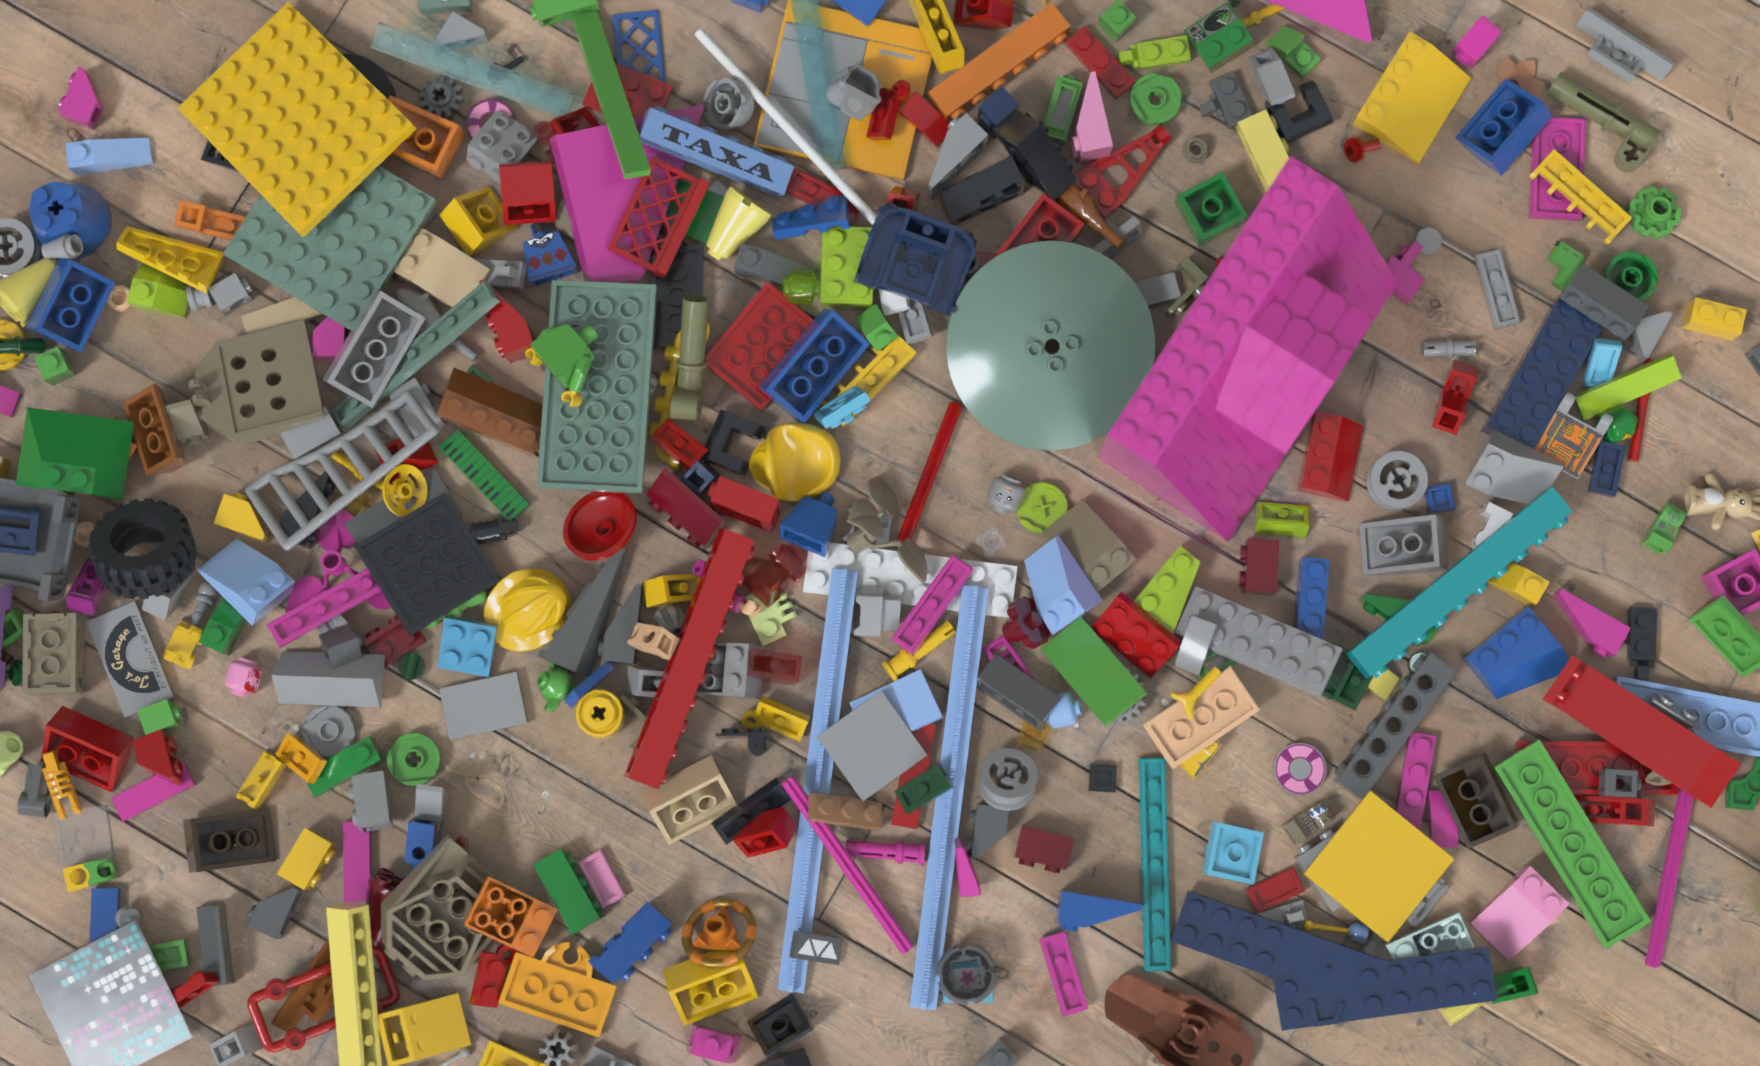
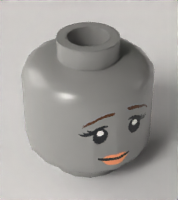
(1006, 493)

